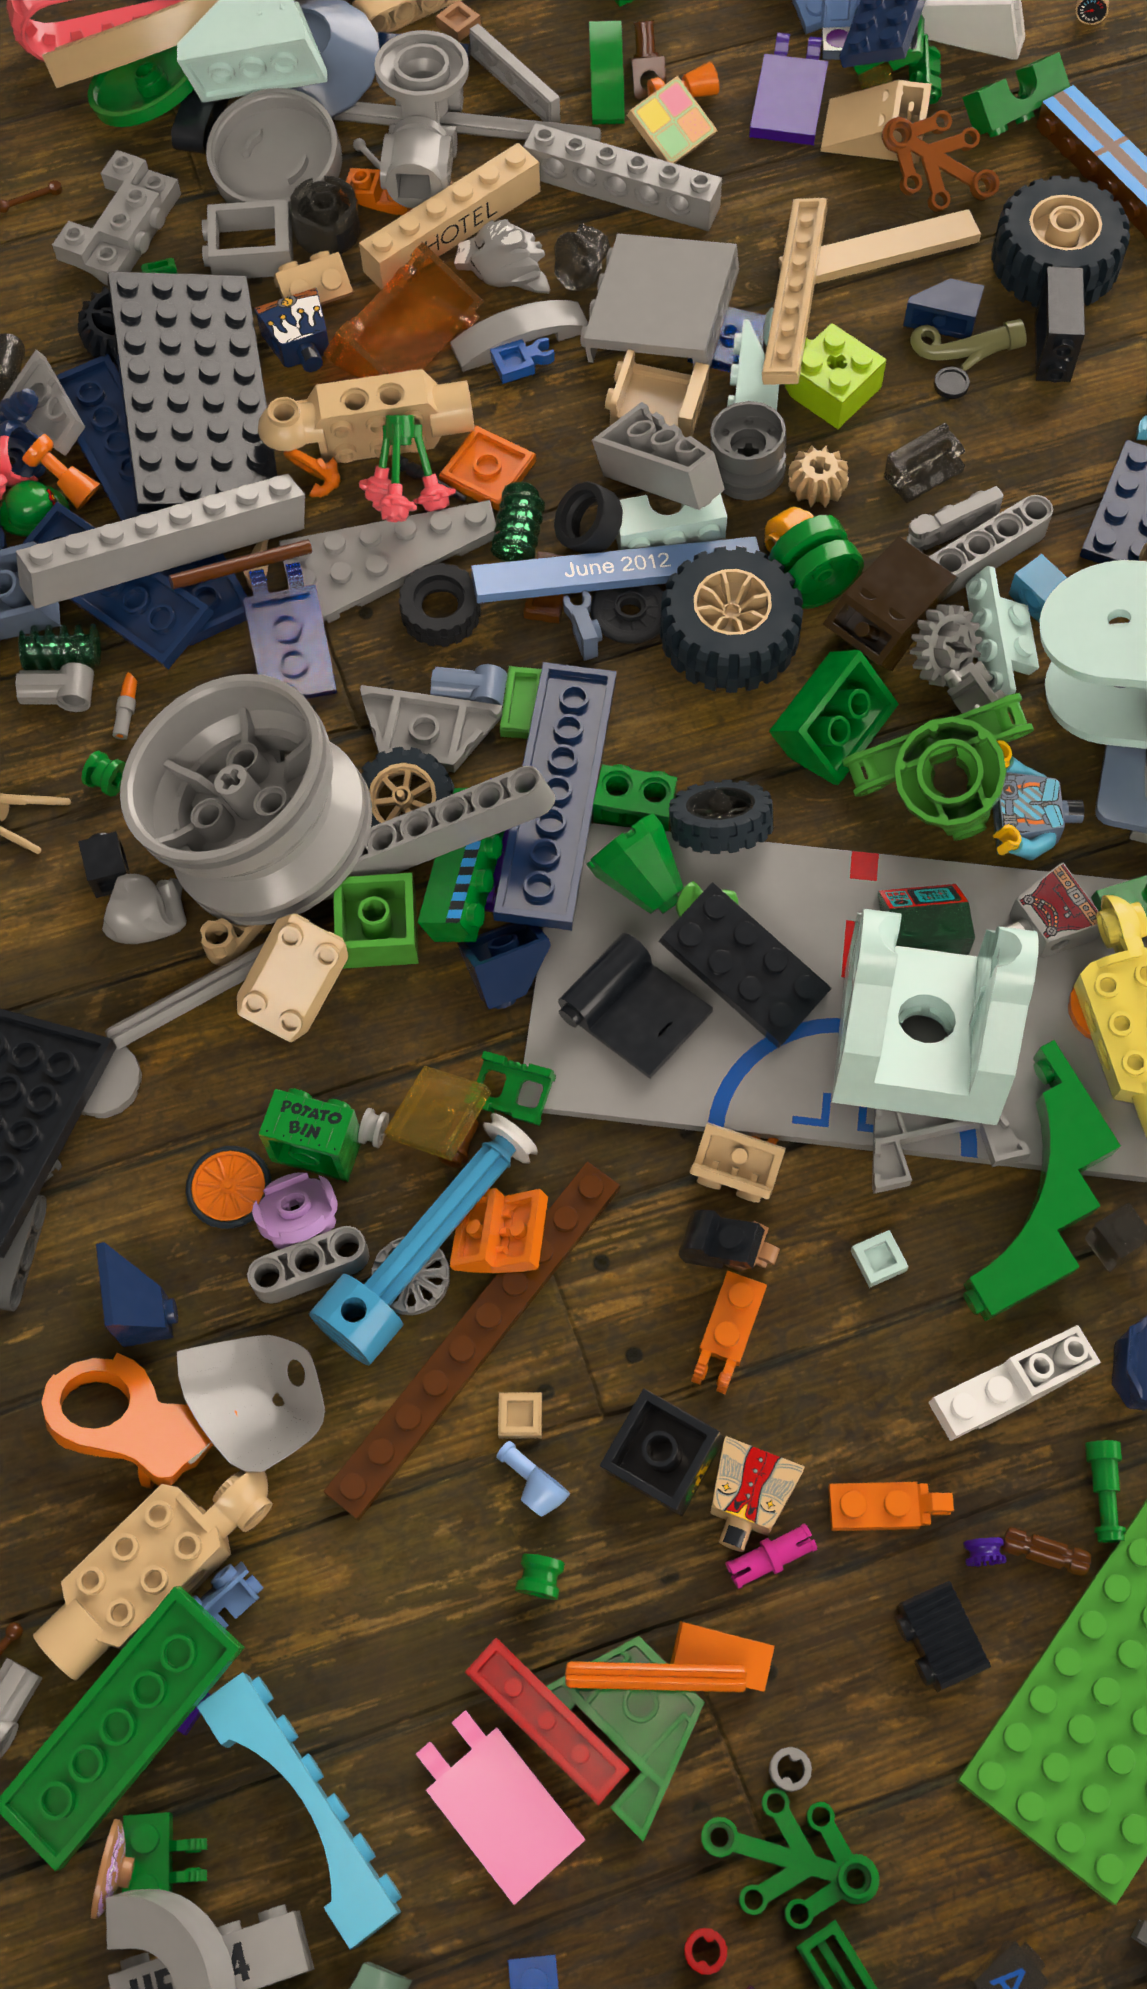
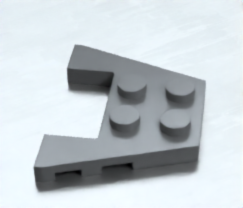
(900, 1128)

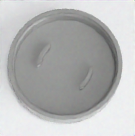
(272, 145)

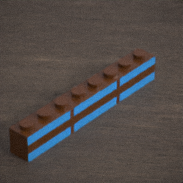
(1097, 150)

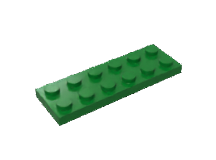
(118, 1727)

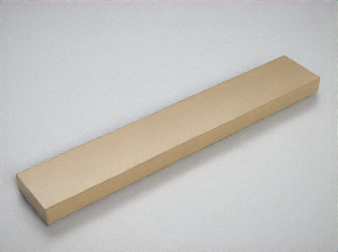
(896, 245)

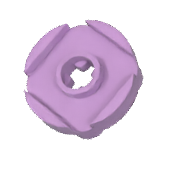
(288, 1227)

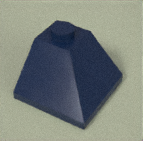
(505, 962)
(133, 1304)

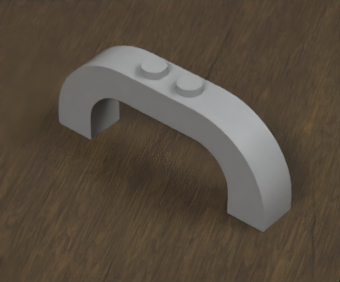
(174, 1933)

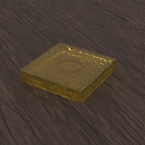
(437, 1112)

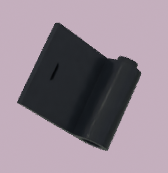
(631, 1004)

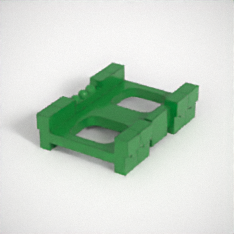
(516, 1075)

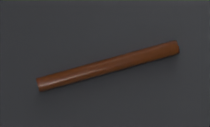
(240, 564)

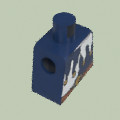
(295, 329)

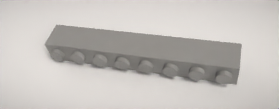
(160, 540)

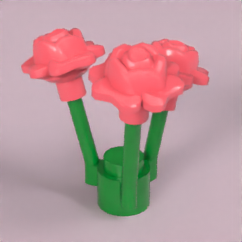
(387, 493)

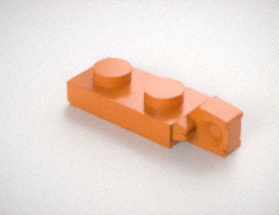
(885, 1506)

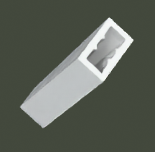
(977, 25)

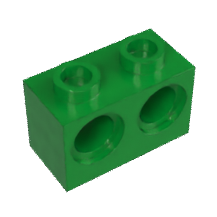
(632, 805)

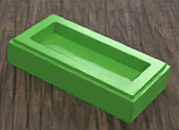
(519, 701)

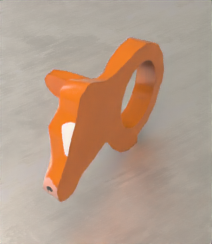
(151, 1434)

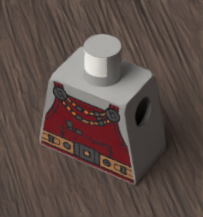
(1057, 911)

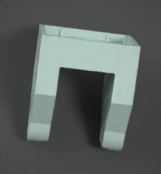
(974, 998)

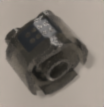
(325, 215)

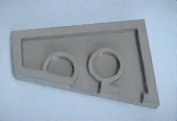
(54, 411)

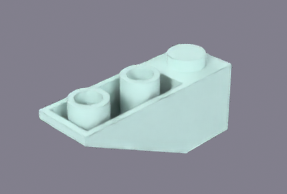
(748, 373)

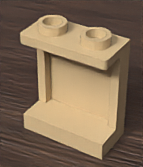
(667, 392)

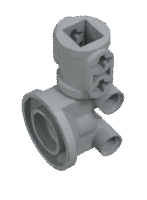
(427, 79)

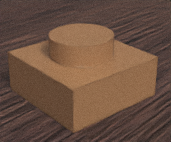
(457, 20)

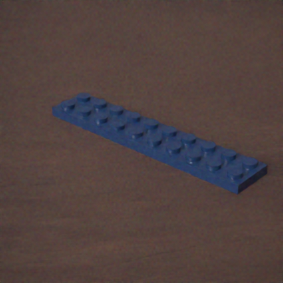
(97, 398)

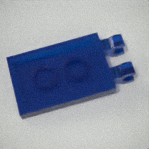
(290, 634)

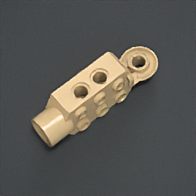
(351, 415)
(136, 1566)

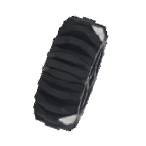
(96, 326)

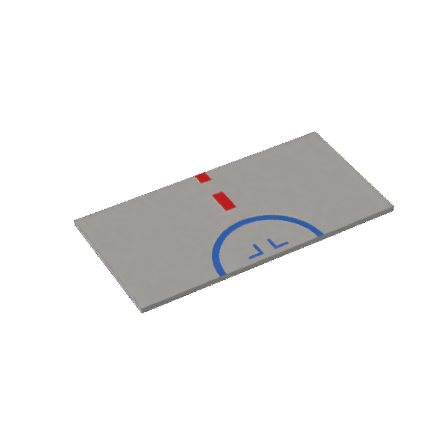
(739, 1077)

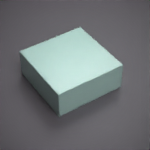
(879, 1258)

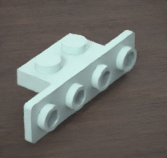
(1004, 630)

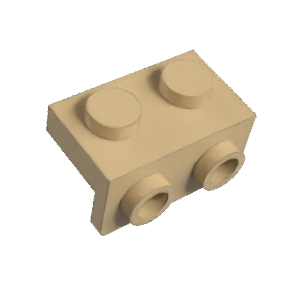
(323, 272)
(737, 1162)

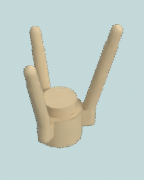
(6, 799)

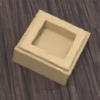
(520, 1415)

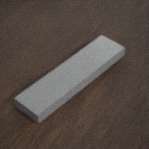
(514, 75)

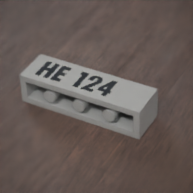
(258, 1953)

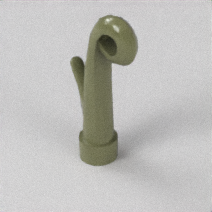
(1008, 336)

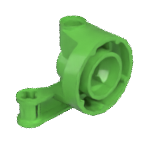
(913, 756)

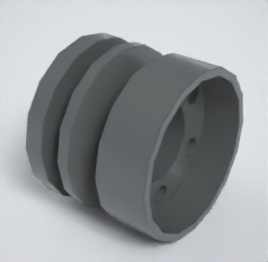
(749, 449)

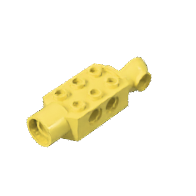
(1115, 1002)

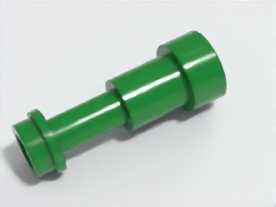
(1105, 1477)

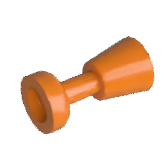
(699, 82)
(72, 482)

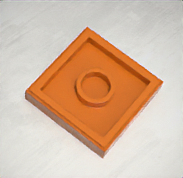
(486, 466)

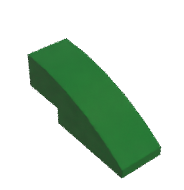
(606, 72)

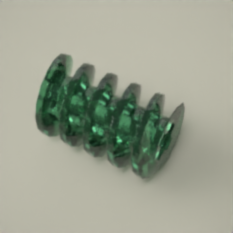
(518, 523)
(60, 649)

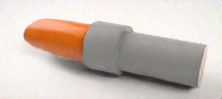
(125, 707)

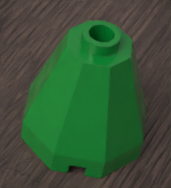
(640, 866)

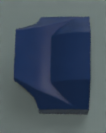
(1130, 1366)

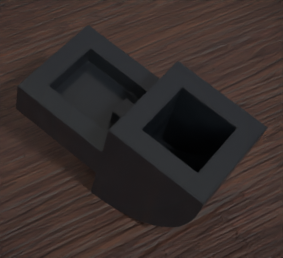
(720, 1241)

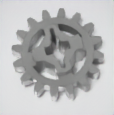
(945, 642)

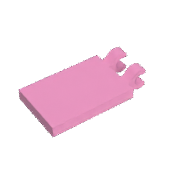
(500, 1809)

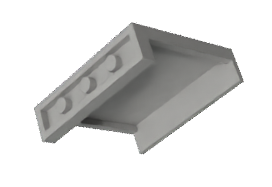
(662, 297)

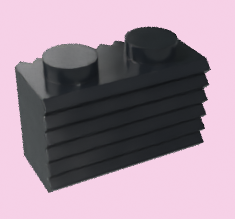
(941, 1636)

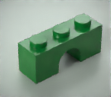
(995, 105)

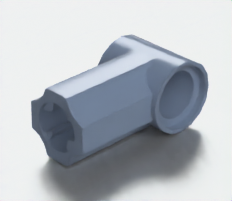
(482, 685)

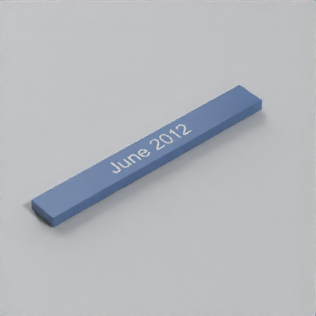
(590, 570)

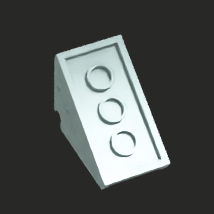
(250, 49)

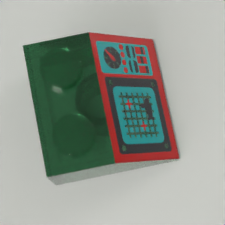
(931, 917)

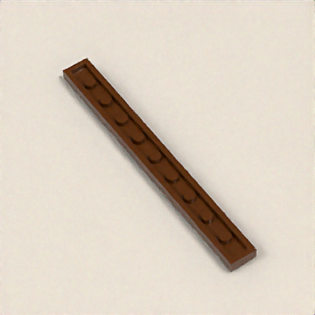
(467, 1347)

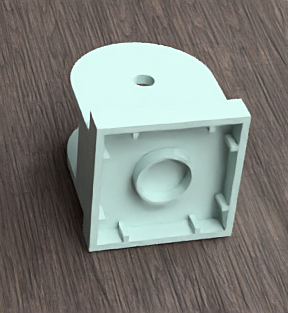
(1096, 656)

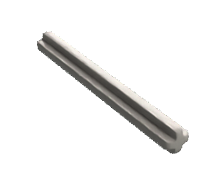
(182, 1000)

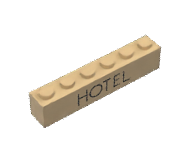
(453, 213)

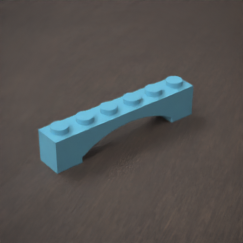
(359, 1897)

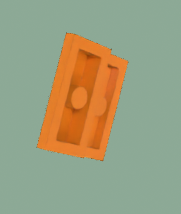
(501, 1233)

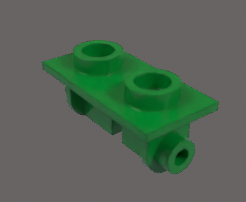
(927, 70)

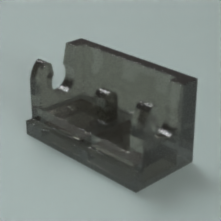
(924, 463)

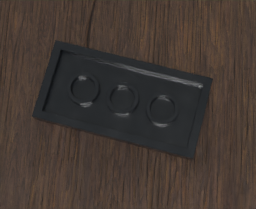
(745, 965)

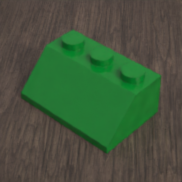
(834, 714)

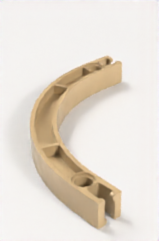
(124, 42)

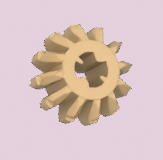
(818, 476)

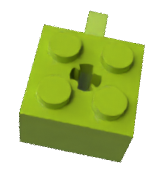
(837, 375)

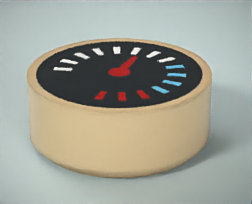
(1092, 11)

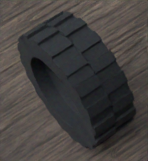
(439, 630)

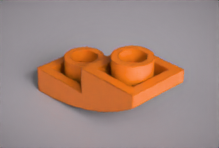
(369, 192)
(713, 1647)

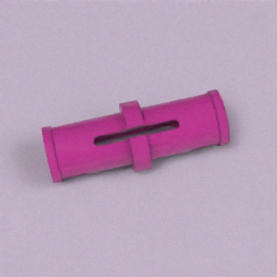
(771, 1556)

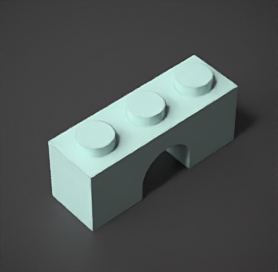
(647, 528)

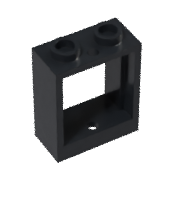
(1059, 324)

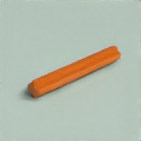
(656, 1676)

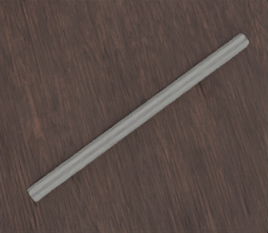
(466, 123)

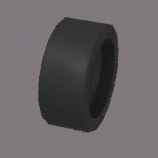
(571, 511)

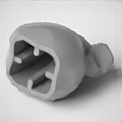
(143, 910)

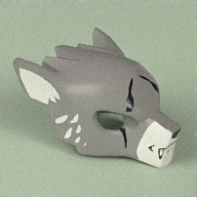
(506, 257)

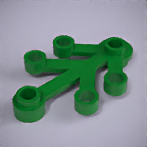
(798, 1861)

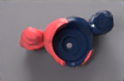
(17, 439)

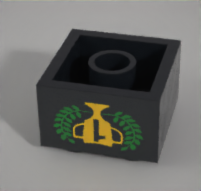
(662, 1452)

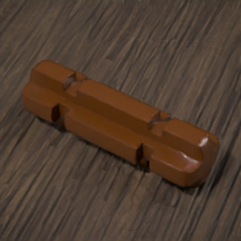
(1046, 1551)

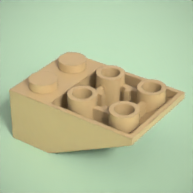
(857, 119)

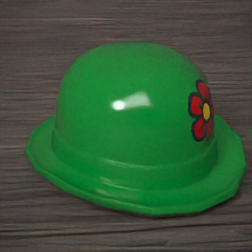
(27, 506)

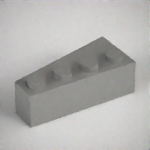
(658, 459)

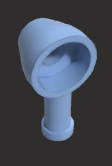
(541, 1490)

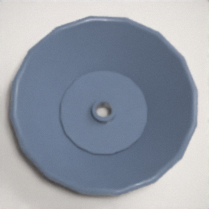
(347, 49)

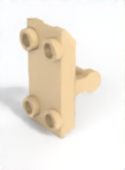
(291, 977)

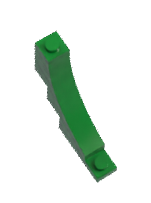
(1072, 1142)

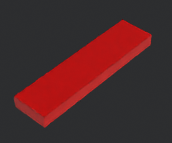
(547, 1721)

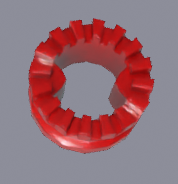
(701, 1966)

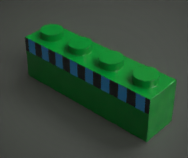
(459, 890)

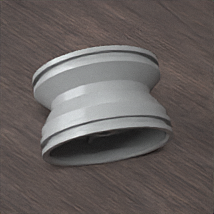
(233, 813)

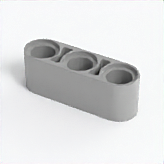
(288, 1260)

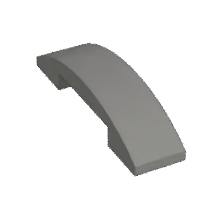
(521, 322)

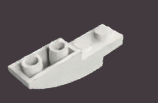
(1014, 1383)

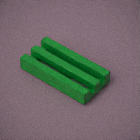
(818, 1940)

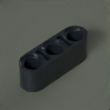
(195, 123)

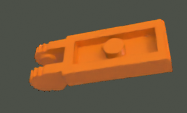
(729, 1327)

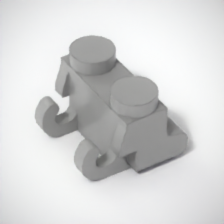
(969, 687)

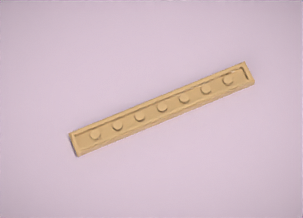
(795, 292)

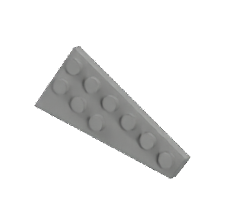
(375, 558)

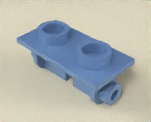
(231, 1592)

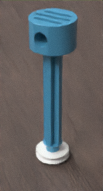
(372, 1300)

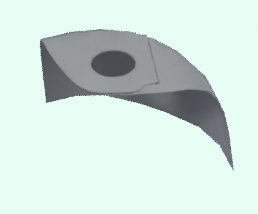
(245, 1378)

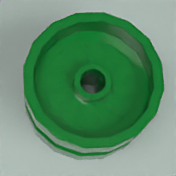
(818, 559)

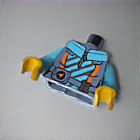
(1030, 810)

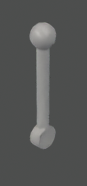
(360, 146)

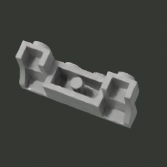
(126, 224)

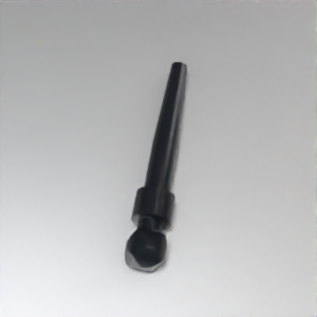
(415, 471)

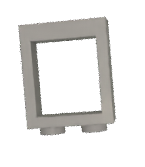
(245, 216)

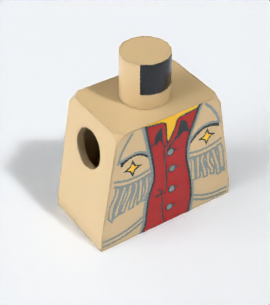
(751, 1491)

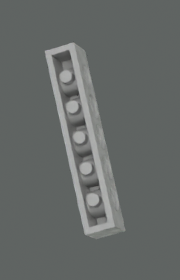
(625, 177)

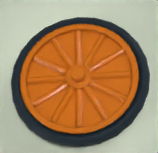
(226, 1185)

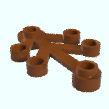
(935, 158)

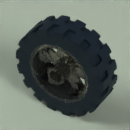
(721, 816)

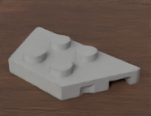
(427, 722)

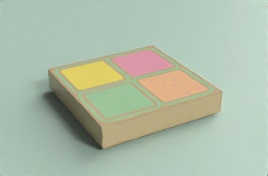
(672, 122)

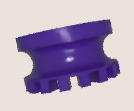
(983, 1551)

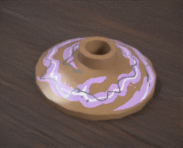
(114, 1869)

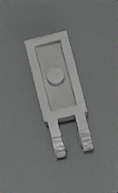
(954, 520)

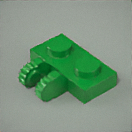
(152, 1845)

